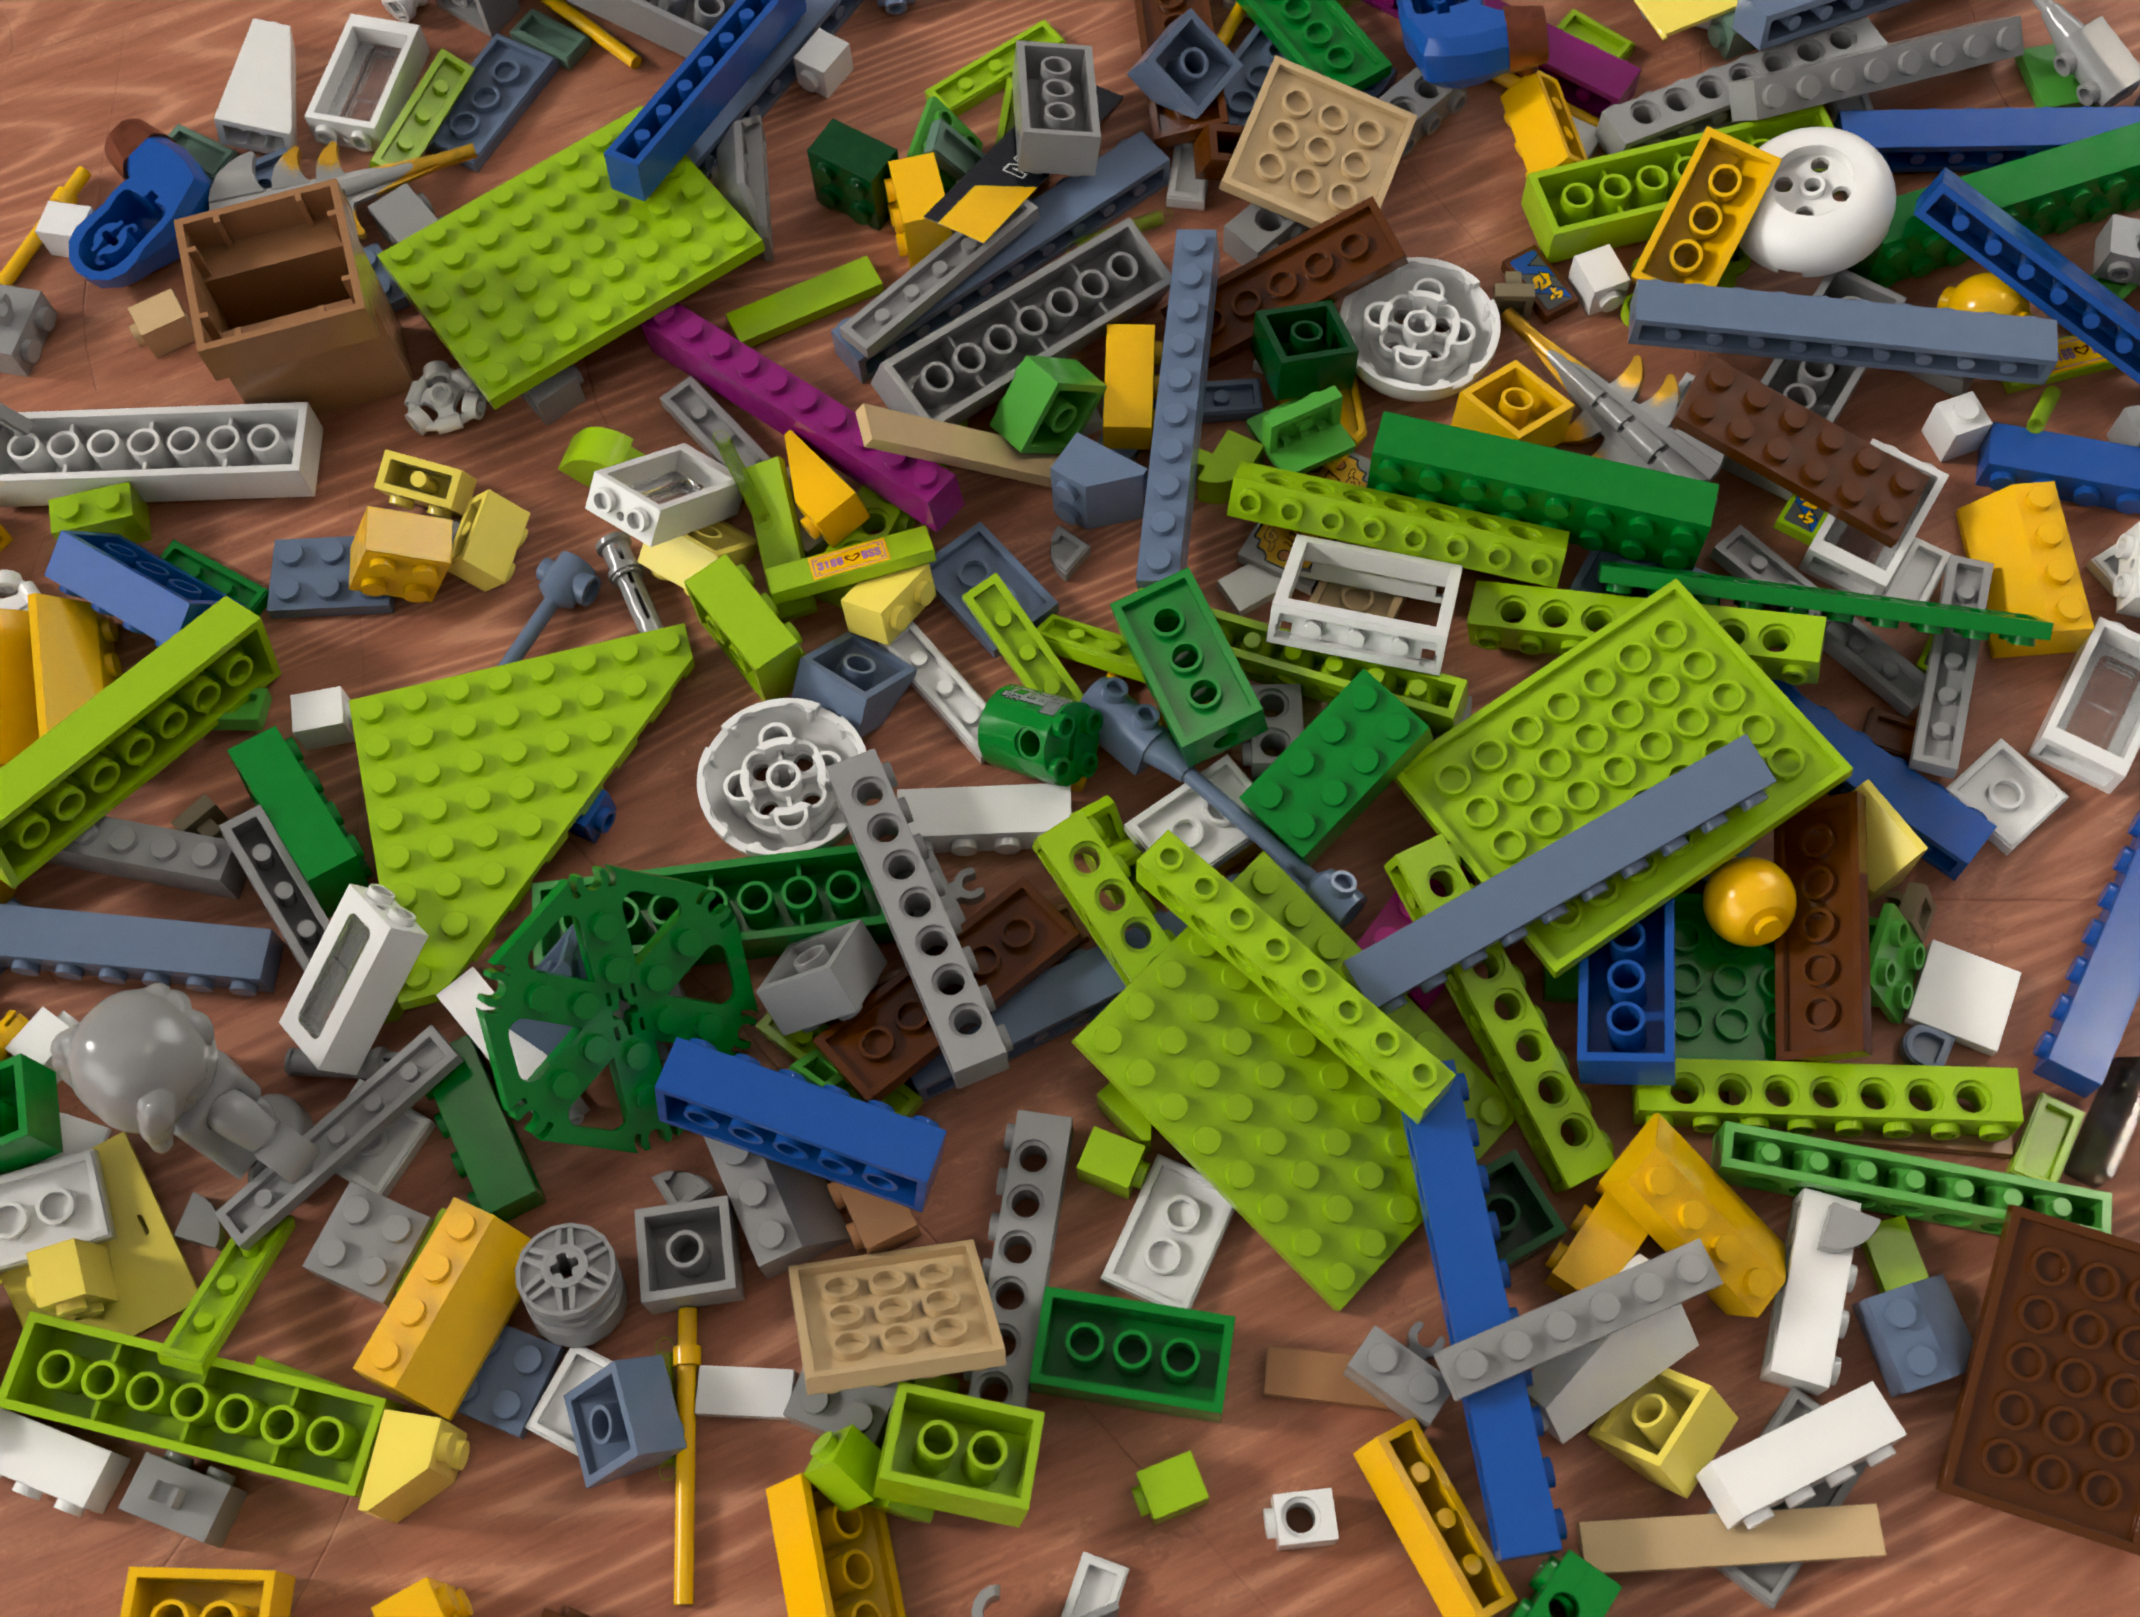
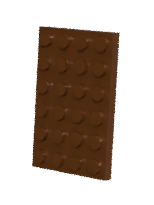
(2054, 1383)

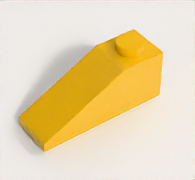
(825, 500)

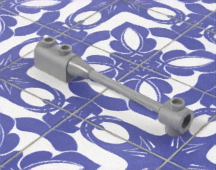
(2091, 55)

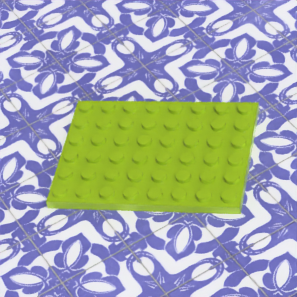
(564, 263)
(1602, 729)
(1270, 1107)

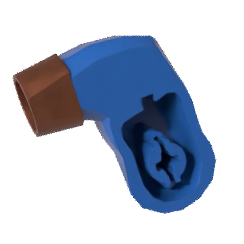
(1471, 43)
(135, 224)

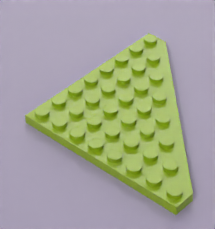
(489, 773)

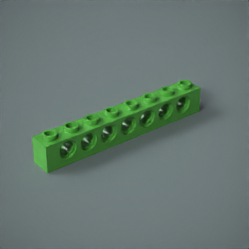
(1896, 1181)

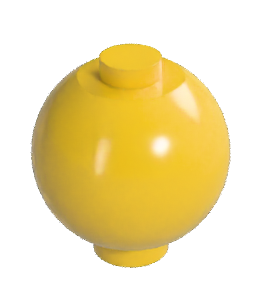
(1985, 294)
(1749, 901)

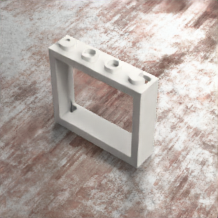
(1358, 633)

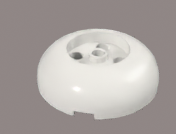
(1806, 226)
(1422, 295)
(776, 737)

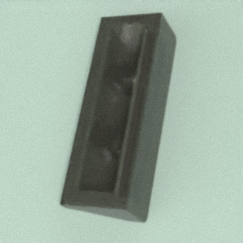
(2107, 1125)

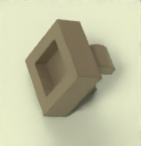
(1514, 294)
(201, 818)
(1916, 907)

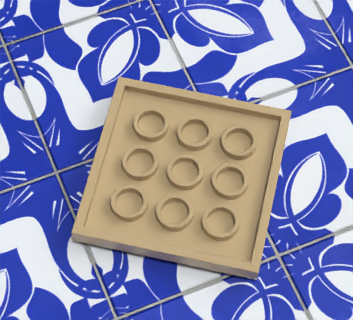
(1315, 146)
(894, 1317)

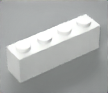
(986, 816)
(1810, 1303)
(1800, 1456)
(57, 1464)

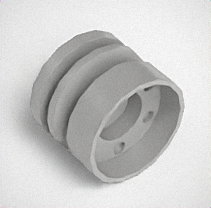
(577, 1308)

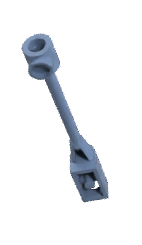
(563, 585)
(1140, 740)

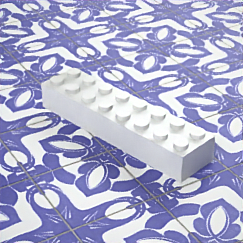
(164, 453)

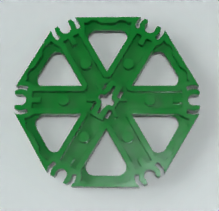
(590, 1004)

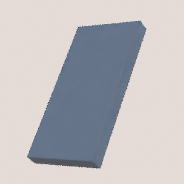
(499, 93)

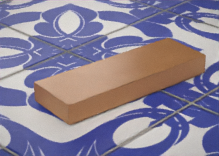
(1313, 1378)

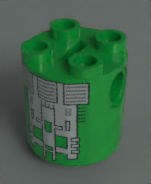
(1040, 735)

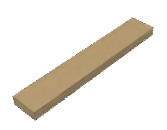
(950, 445)
(1706, 1543)

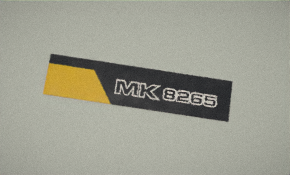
(995, 186)

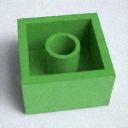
(1047, 404)

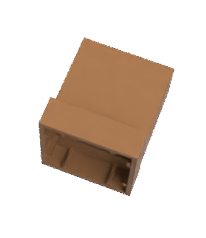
(291, 301)

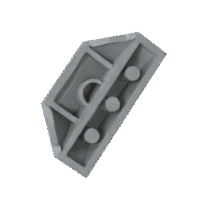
(744, 176)

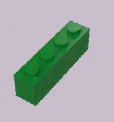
(484, 1138)

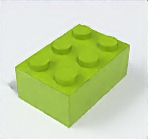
(746, 627)
(959, 1454)

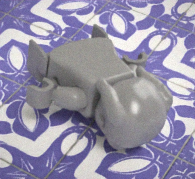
(156, 1072)

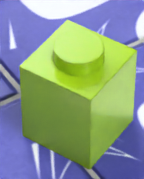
(1113, 1163)
(844, 1467)
(1170, 1488)

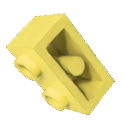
(424, 483)
(488, 540)
(888, 603)
(71, 1279)

